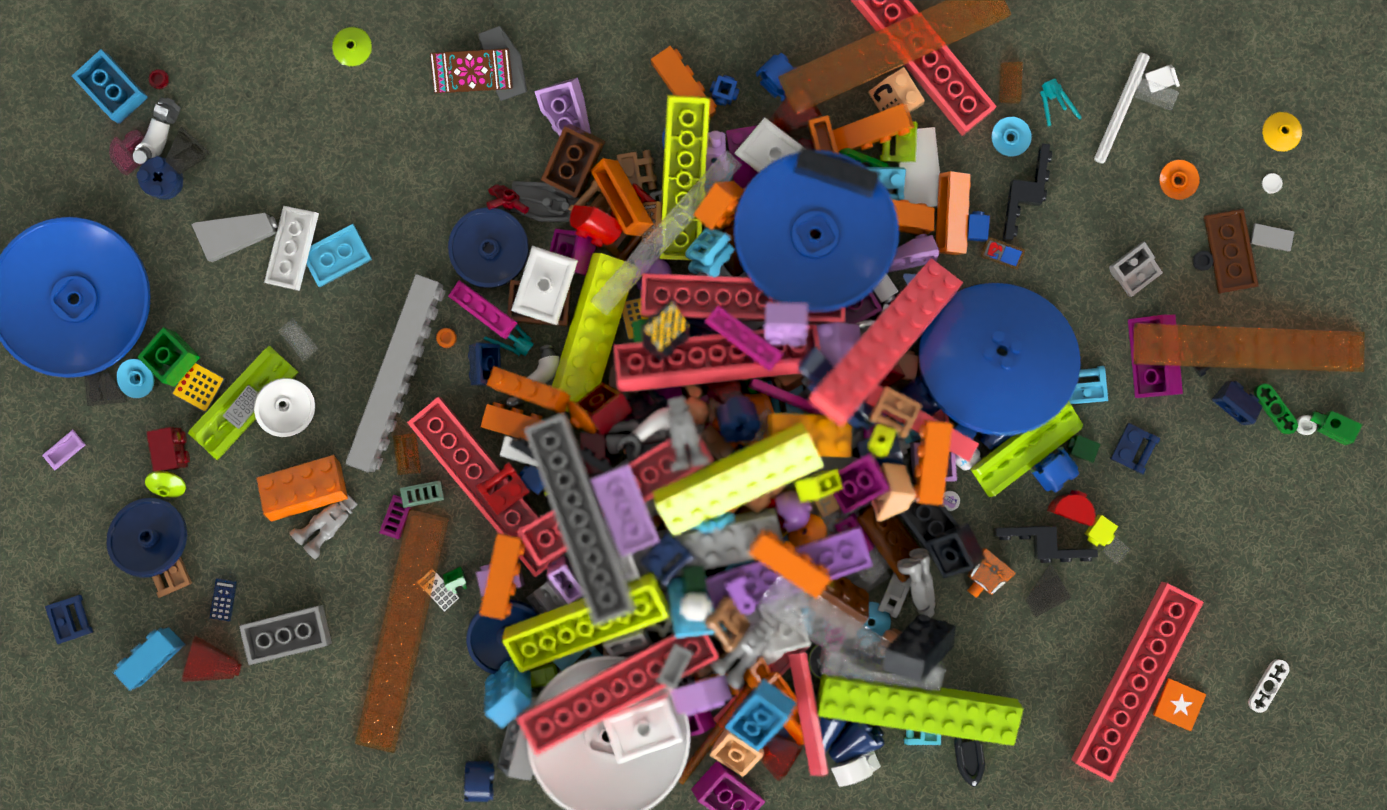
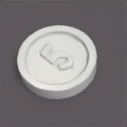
(1272, 183)

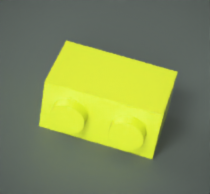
(818, 485)

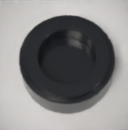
(1202, 260)

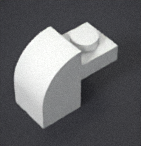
(855, 769)

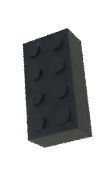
(927, 521)
(919, 648)

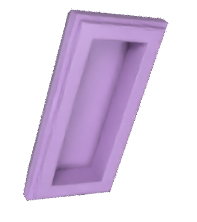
(63, 450)

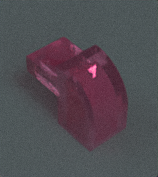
(121, 151)

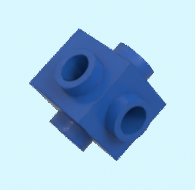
(727, 83)

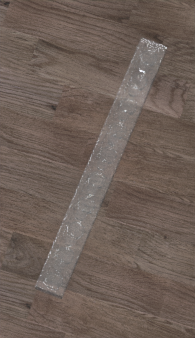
(663, 235)

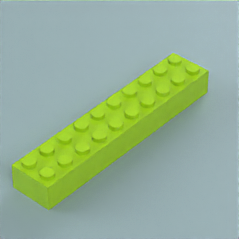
(915, 709)

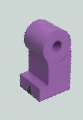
(743, 600)

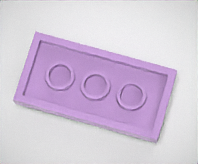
(624, 510)

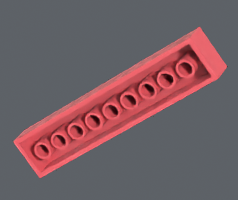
(936, 72)
(700, 295)
(885, 342)
(702, 361)
(472, 465)
(650, 472)
(1137, 681)
(608, 692)

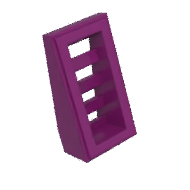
(403, 518)

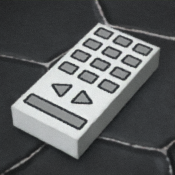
(441, 595)

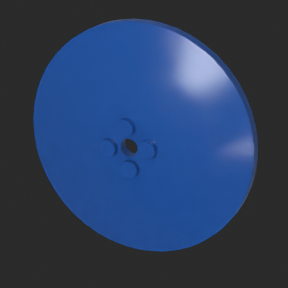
(792, 267)
(36, 284)
(994, 390)

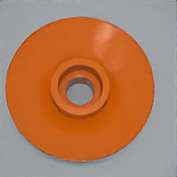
(1188, 175)
(580, 418)
(815, 530)

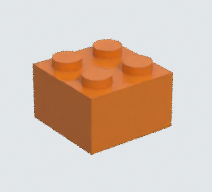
(720, 205)

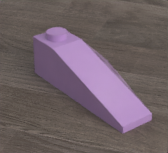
(563, 105)
(915, 253)
(837, 340)

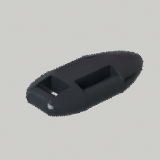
(970, 760)

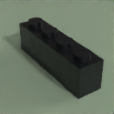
(836, 172)

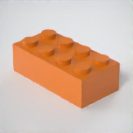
(302, 488)

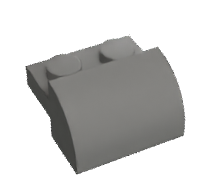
(1135, 269)
(546, 598)
(628, 643)

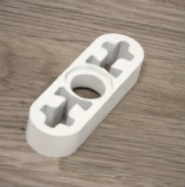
(1266, 701)

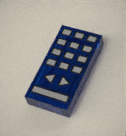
(223, 599)

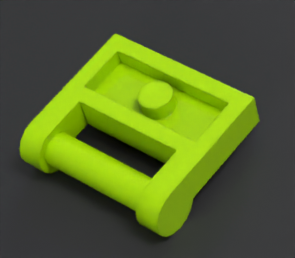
(905, 148)

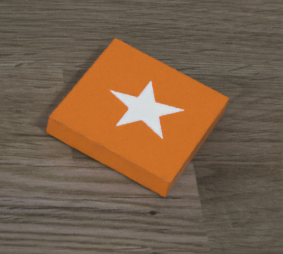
(1179, 704)

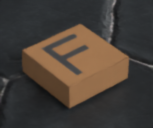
(826, 505)

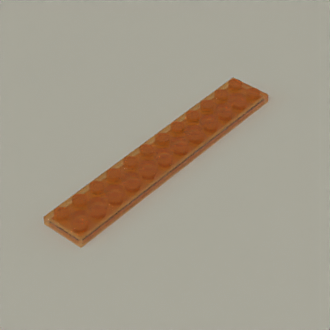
(888, 49)
(1248, 348)
(402, 631)

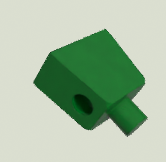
(1344, 429)

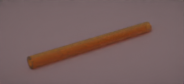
(713, 736)

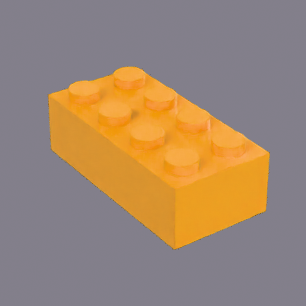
(825, 433)

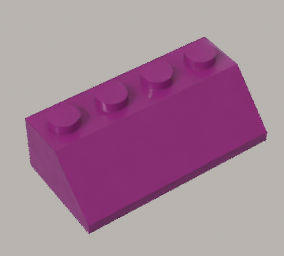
(1154, 379)

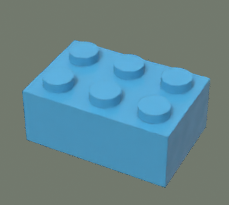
(109, 86)
(148, 657)
(507, 693)
(760, 715)

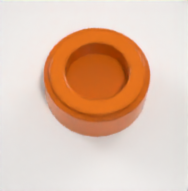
(446, 337)

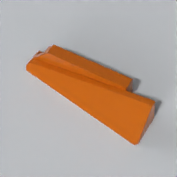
(760, 671)

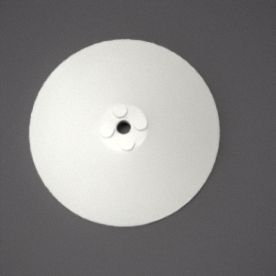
(584, 768)

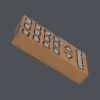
(654, 211)

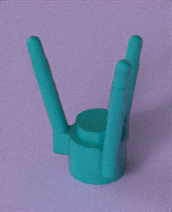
(1054, 90)
(522, 345)

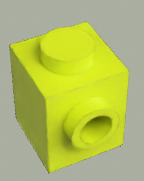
(881, 441)
(1101, 532)

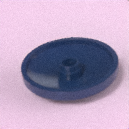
(488, 247)
(146, 537)
(486, 636)

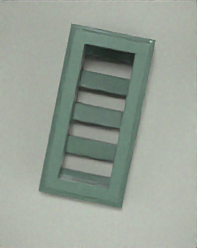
(438, 489)

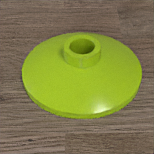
(360, 50)
(165, 484)

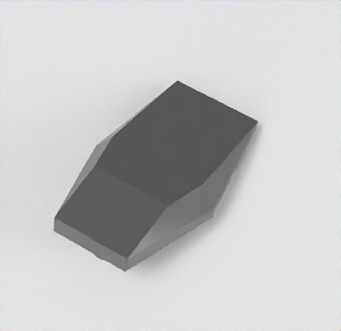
(496, 39)
(544, 201)

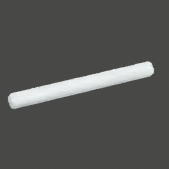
(1121, 108)

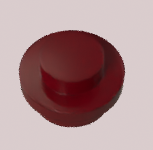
(158, 79)

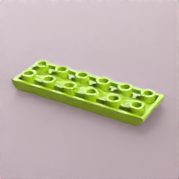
(213, 429)
(1025, 451)

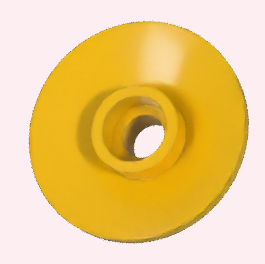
(1273, 134)

